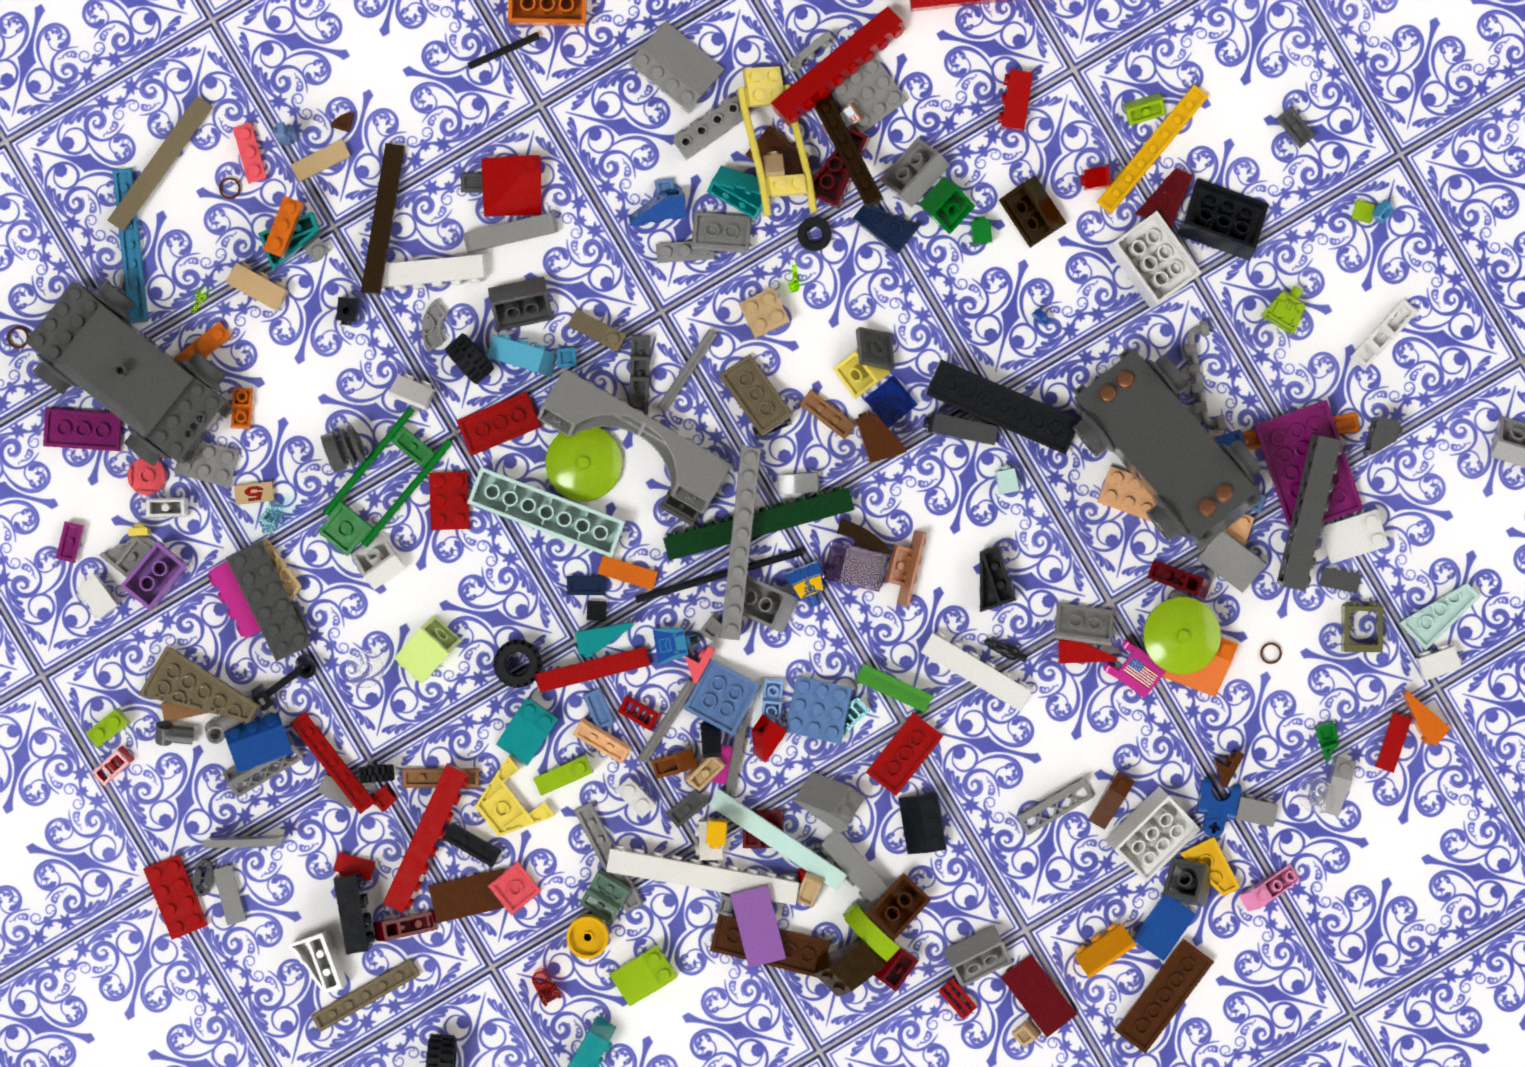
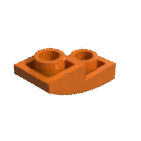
(242, 408)

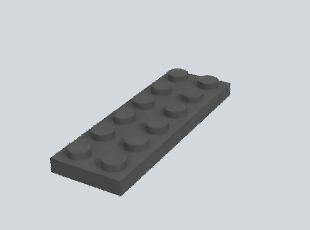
(268, 601)

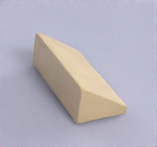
(704, 773)

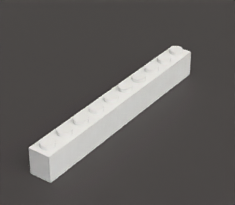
(698, 875)

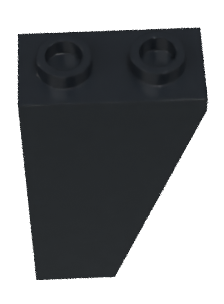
(960, 428)

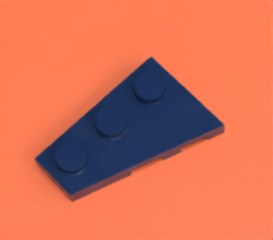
(885, 227)

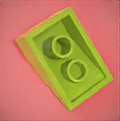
(643, 975)

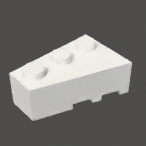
(321, 960)

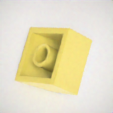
(858, 377)

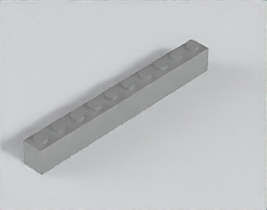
(740, 542)

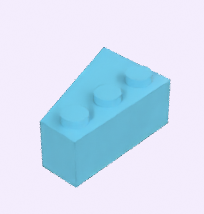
(522, 355)

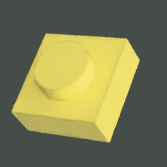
(139, 530)

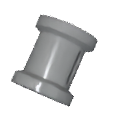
(726, 906)

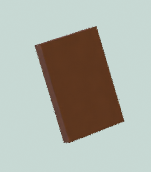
(773, 141)

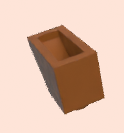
(674, 763)

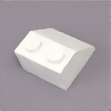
(412, 392)
(378, 561)

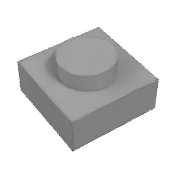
(316, 248)
(711, 629)

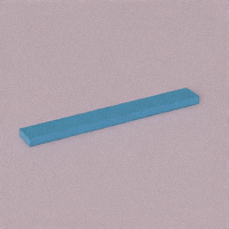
(131, 251)

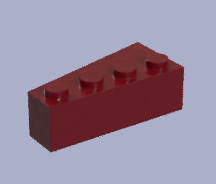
(833, 179)

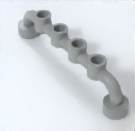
(1194, 369)

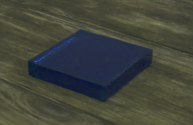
(890, 401)

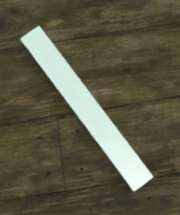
(777, 839)

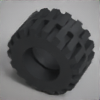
(469, 358)
(505, 675)
(441, 1051)

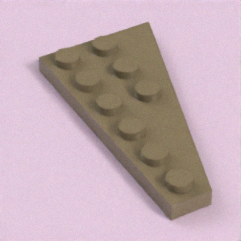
(190, 685)

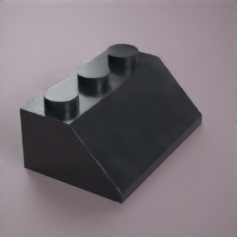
(922, 823)

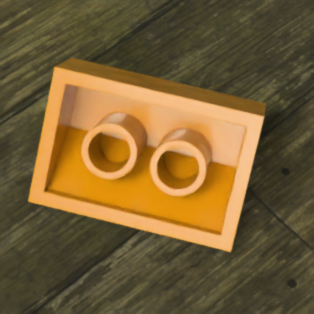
(1104, 949)

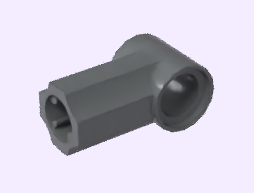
(168, 733)

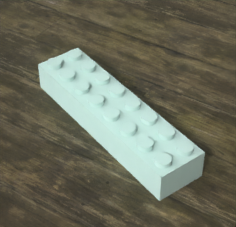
(546, 512)

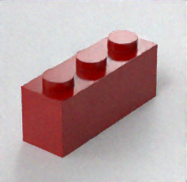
(1015, 100)

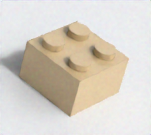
(764, 312)

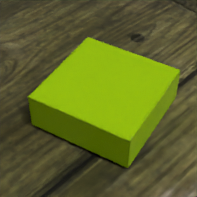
(1362, 211)

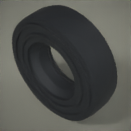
(814, 222)

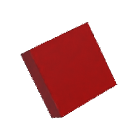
(384, 798)

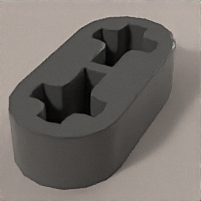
(207, 878)

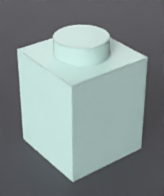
(1006, 480)

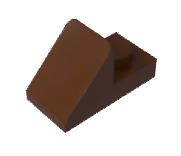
(1226, 772)

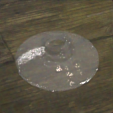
(354, 668)
(1321, 790)

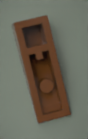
(1111, 799)

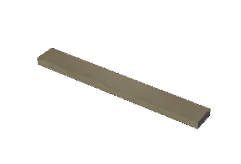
(160, 163)

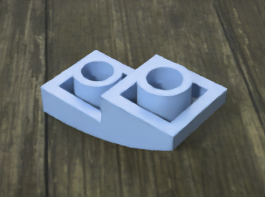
(772, 698)

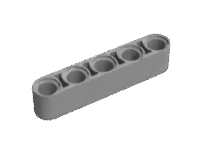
(510, 232)

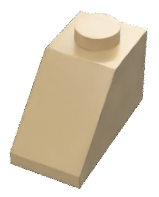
(773, 164)

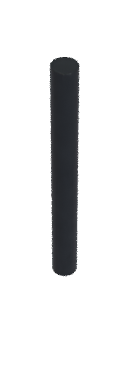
(504, 50)

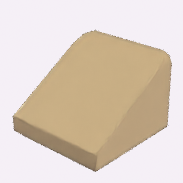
(1026, 1033)

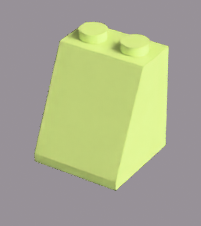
(427, 649)

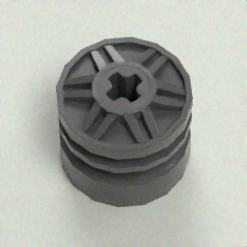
(343, 448)

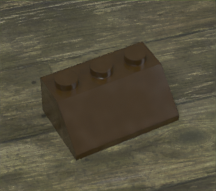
(1032, 211)

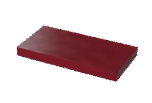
(1038, 995)

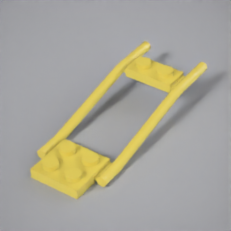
(760, 89)

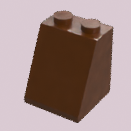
(877, 438)

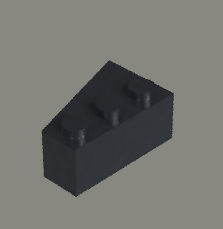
(995, 580)

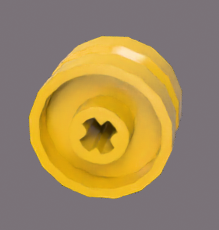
(590, 925)

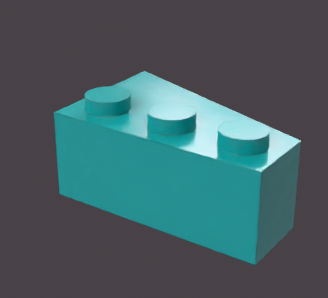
(737, 190)
(304, 232)
(594, 1044)

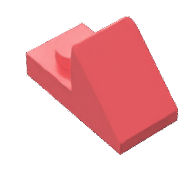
(697, 668)

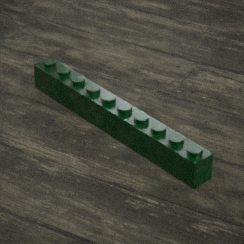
(764, 522)

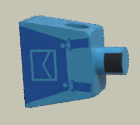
(672, 643)

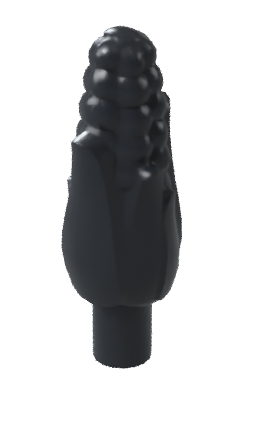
(1005, 649)

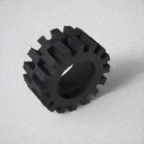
(377, 773)

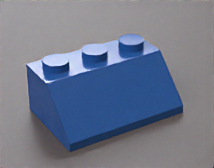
(258, 742)

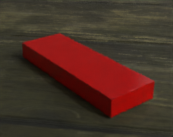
(1393, 742)

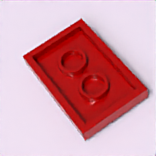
(449, 500)

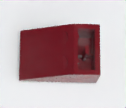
(897, 968)

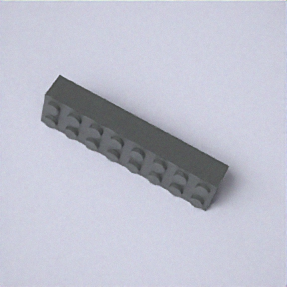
(1308, 512)

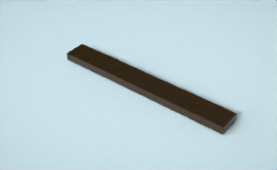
(848, 152)
(383, 219)

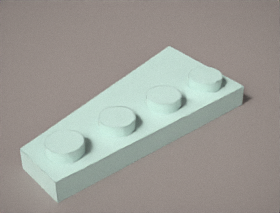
(1434, 619)

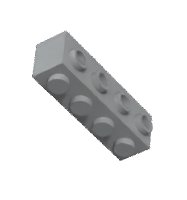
(709, 128)

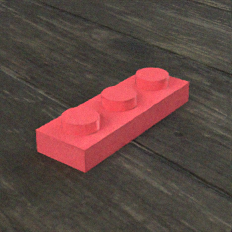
(250, 153)

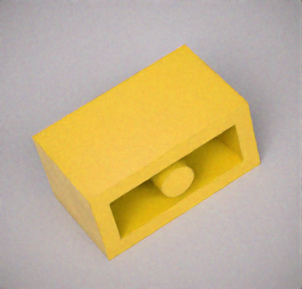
(716, 832)

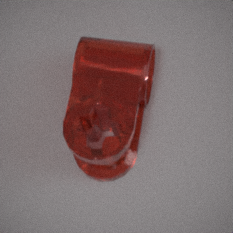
(546, 990)

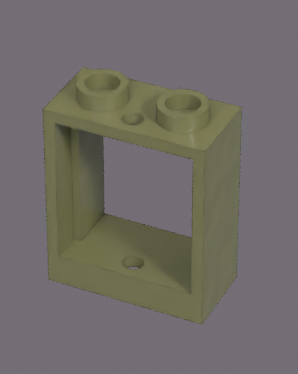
(1353, 606)

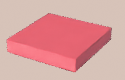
(514, 888)

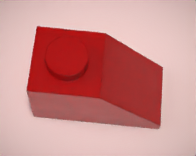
(1095, 178)

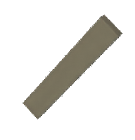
(365, 995)

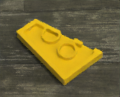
(1220, 872)

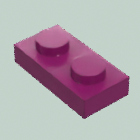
(70, 542)

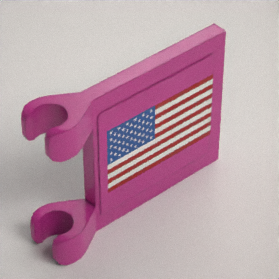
(1137, 671)

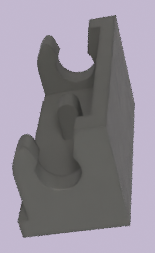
(679, 509)

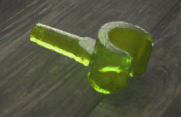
(794, 285)
(200, 297)

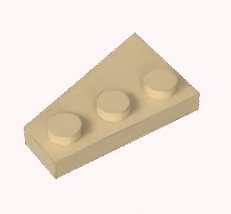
(286, 576)

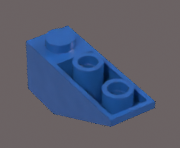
(666, 205)

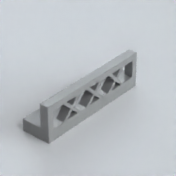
(234, 778)
(1051, 800)

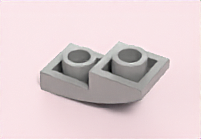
(798, 483)

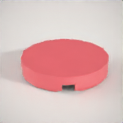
(146, 478)

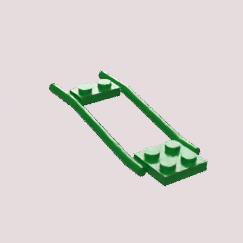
(344, 525)

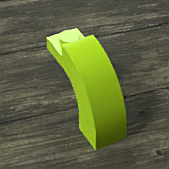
(870, 932)

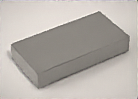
(331, 789)

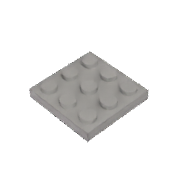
(871, 93)

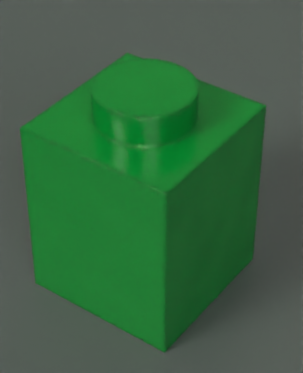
(980, 231)

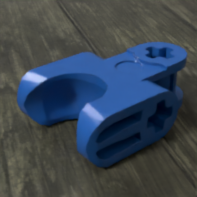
(1217, 810)

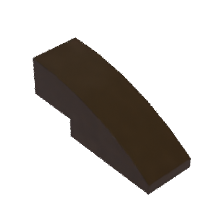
(862, 536)

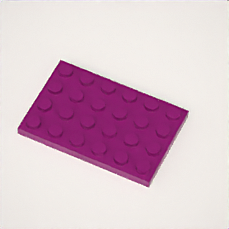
(1285, 448)

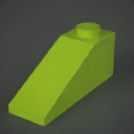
(563, 775)

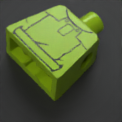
(1285, 310)

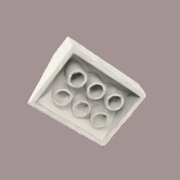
(1154, 260)
(1152, 834)

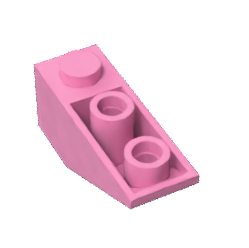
(1269, 888)

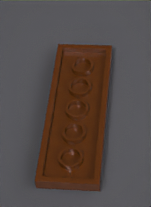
(799, 948)
(1164, 995)

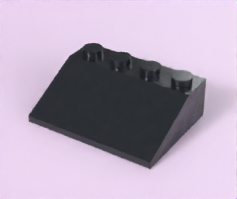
(1223, 219)

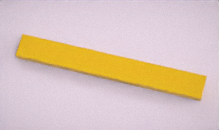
(1152, 149)

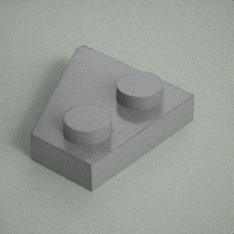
(126, 555)

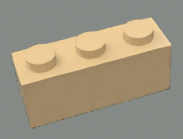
(257, 286)

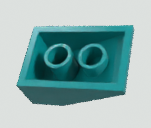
(594, 639)
(527, 731)

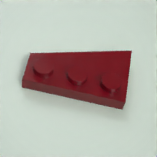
(1167, 197)

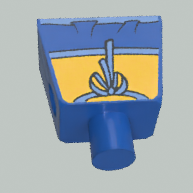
(807, 582)

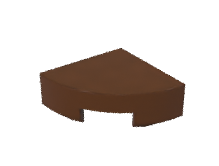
(343, 122)

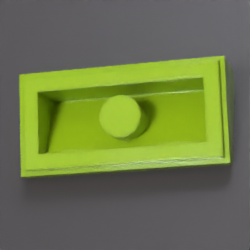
(1144, 109)

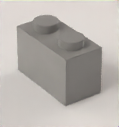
(1257, 811)

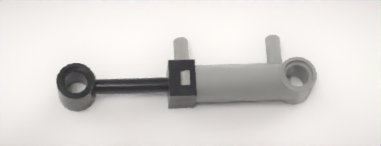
(262, 697)

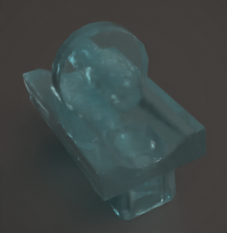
(272, 517)

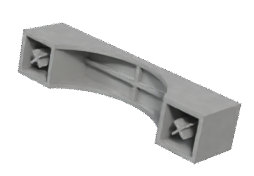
(580, 405)

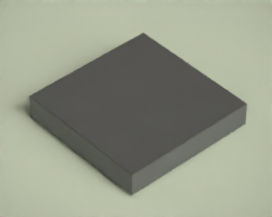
(875, 348)

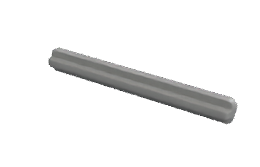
(687, 370)
(667, 721)
(736, 756)

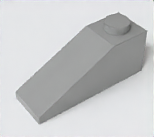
(1340, 779)

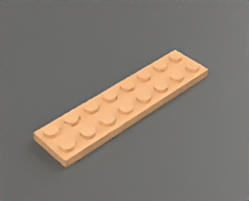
(1126, 494)

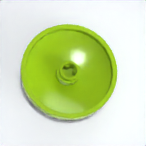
(584, 465)
(1181, 635)

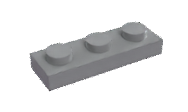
(681, 252)

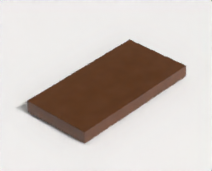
(464, 896)

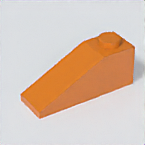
(1425, 721)

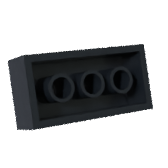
(353, 912)

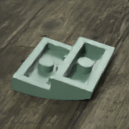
(605, 896)

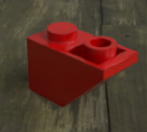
(766, 737)

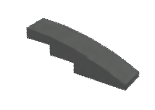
(640, 372)

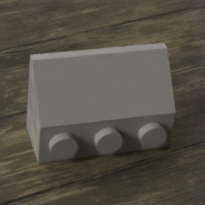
(914, 172)
(1509, 441)
(977, 956)

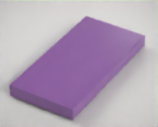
(758, 926)

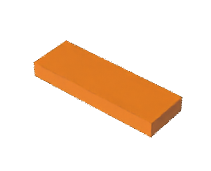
(627, 572)

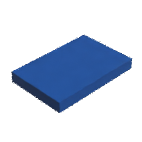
(1164, 926)

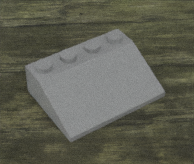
(676, 67)

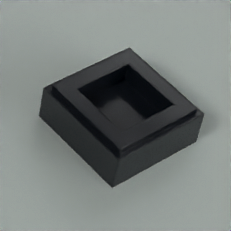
(596, 610)

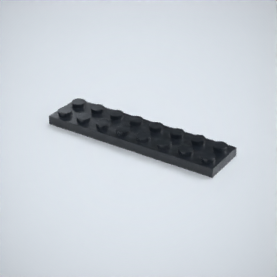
(1002, 406)

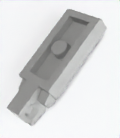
(796, 62)

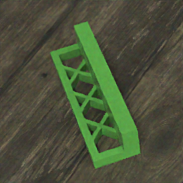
(894, 687)

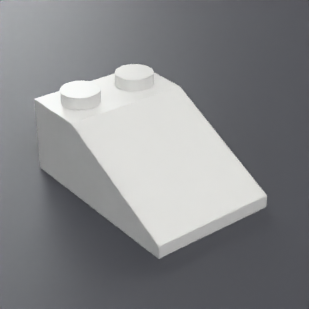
(1354, 536)

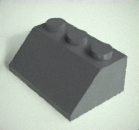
(520, 303)

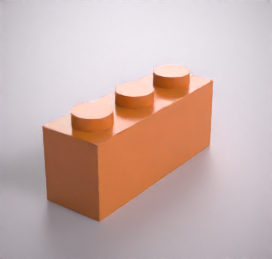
(284, 227)

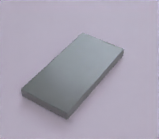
(244, 841)

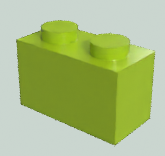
(108, 727)

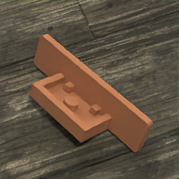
(904, 567)

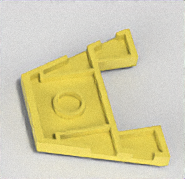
(503, 809)

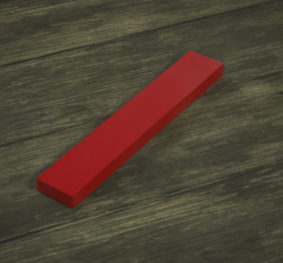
(592, 669)
(332, 763)

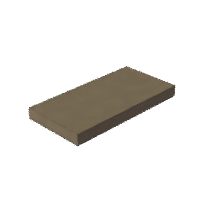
(755, 395)

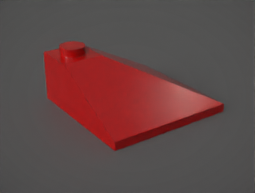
(511, 185)

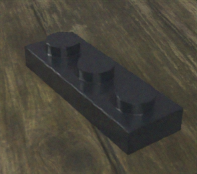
(472, 844)

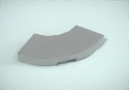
(432, 325)

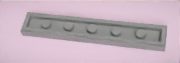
(601, 844)

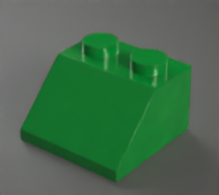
(946, 205)

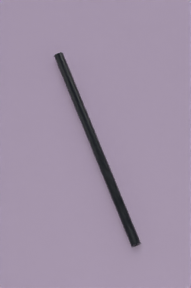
(716, 576)

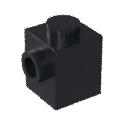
(347, 310)

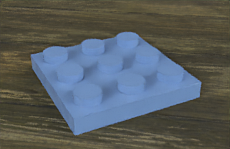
(722, 697)
(819, 709)

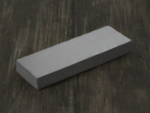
(229, 894)

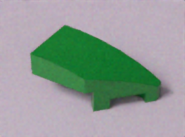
(1327, 738)

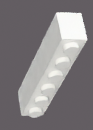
(434, 272)
(975, 671)

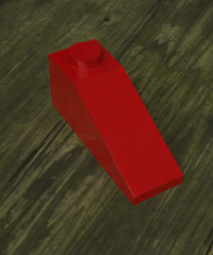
(1080, 652)

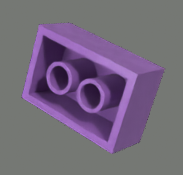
(154, 575)

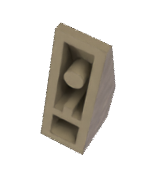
(597, 330)

